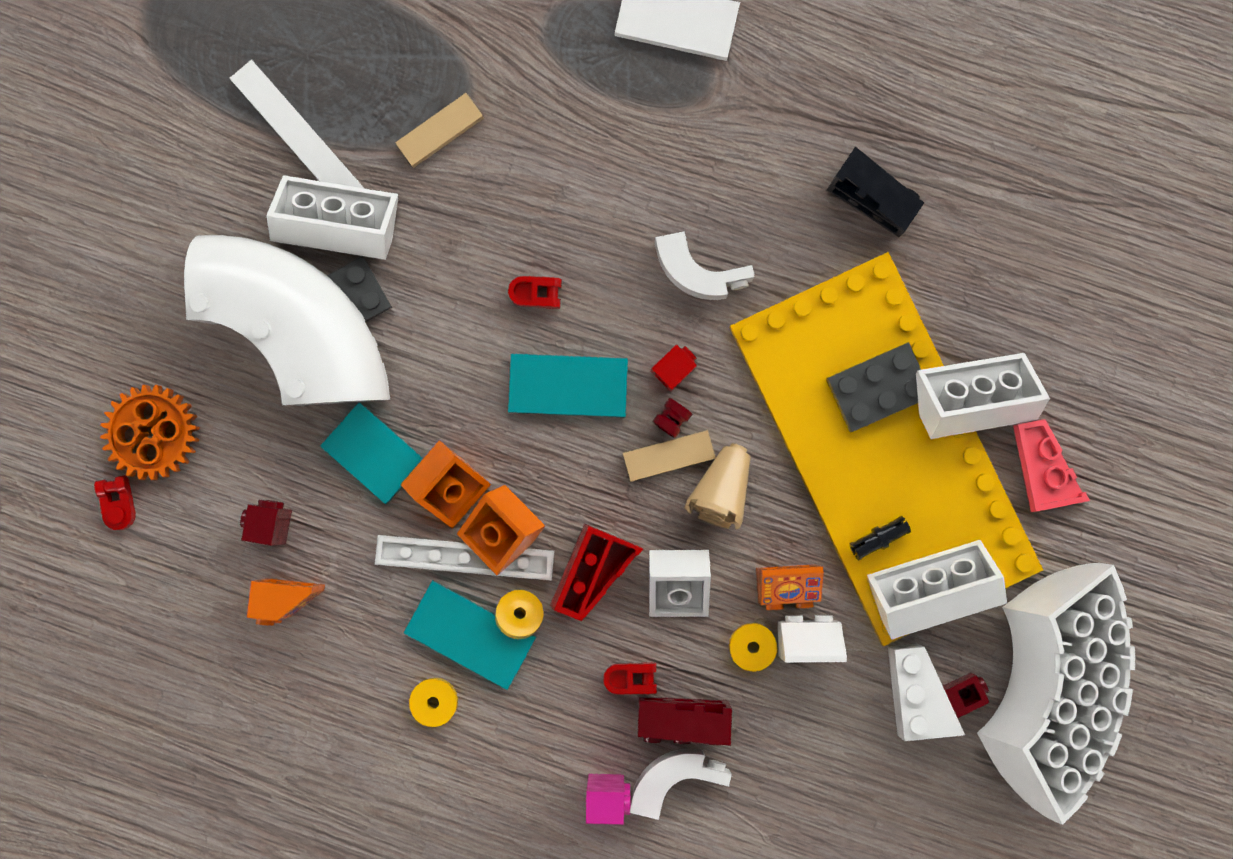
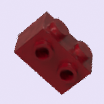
(266, 523)

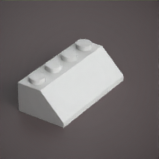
(316, 217)
(979, 395)
(937, 589)

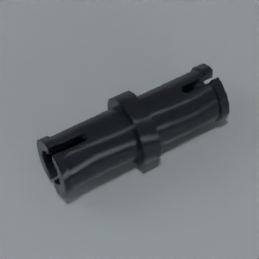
(880, 538)

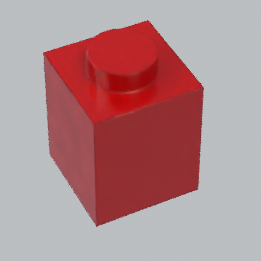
(674, 367)

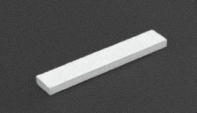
(291, 126)
(457, 558)

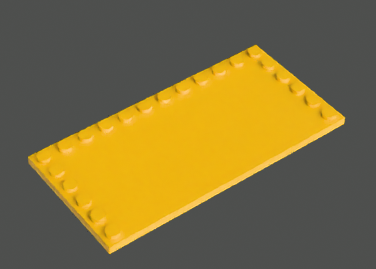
(891, 465)

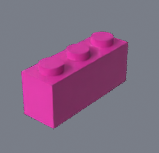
(607, 799)

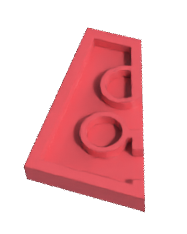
(1044, 469)

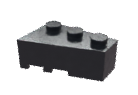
(875, 193)

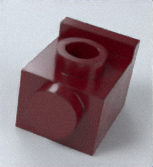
(976, 694)

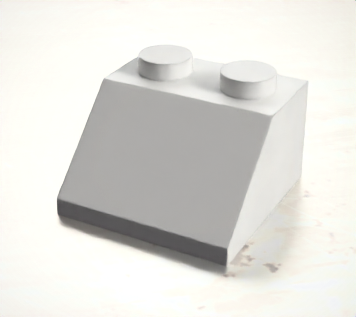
(679, 583)
(811, 639)

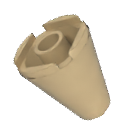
(723, 488)

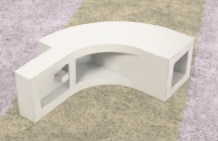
(692, 278)
(667, 771)

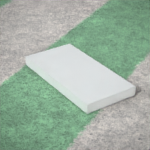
(682, 25)

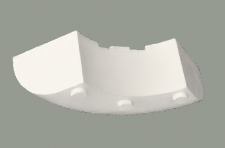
(290, 314)
(1063, 688)

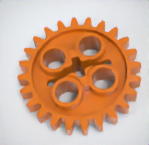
(130, 414)

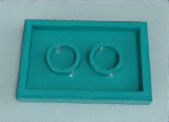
(371, 452)

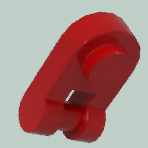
(524, 292)
(119, 513)
(619, 678)

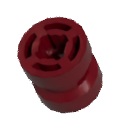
(677, 413)

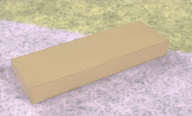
(439, 130)
(669, 455)

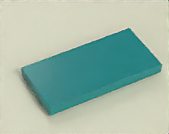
(568, 385)
(467, 635)

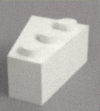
(919, 697)

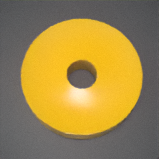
(515, 627)
(755, 660)
(420, 706)

